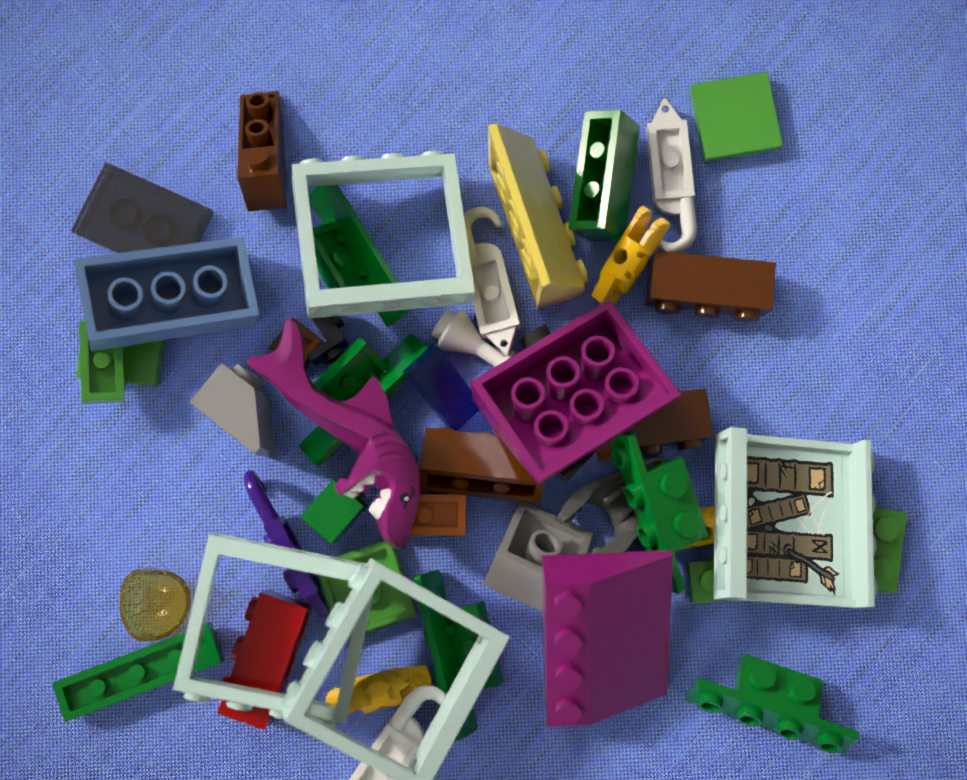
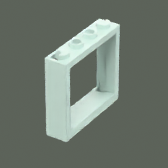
(382, 296)
(245, 697)
(452, 710)

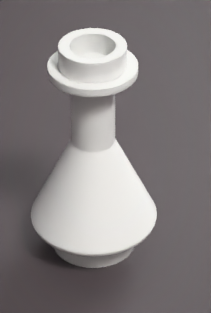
(460, 335)

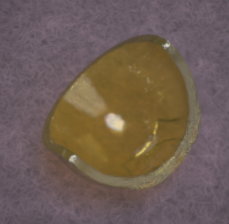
(153, 603)

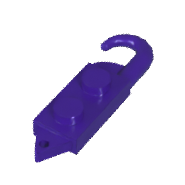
(281, 534)

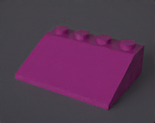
(572, 391)
(604, 633)

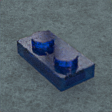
(442, 387)

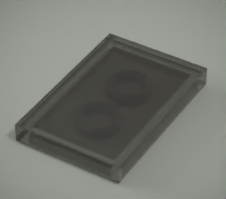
(138, 215)

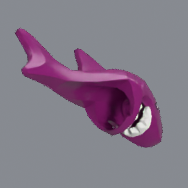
(360, 423)

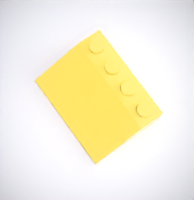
(534, 217)

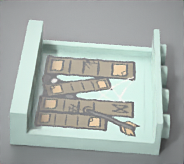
(793, 521)

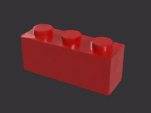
(266, 651)

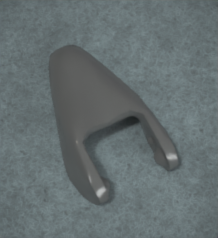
(610, 498)

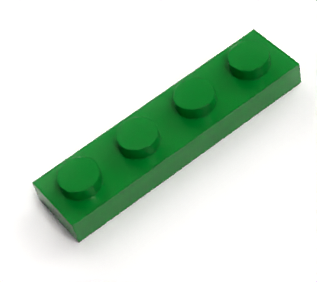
(131, 674)

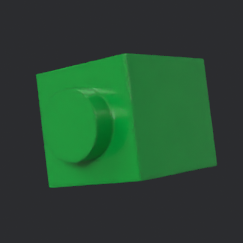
(333, 514)

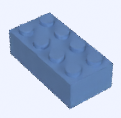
(166, 293)

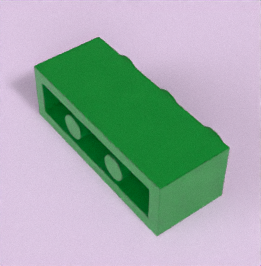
(604, 175)

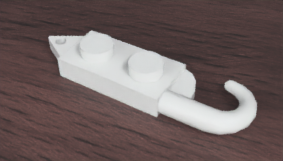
(672, 173)
(493, 294)
(402, 733)

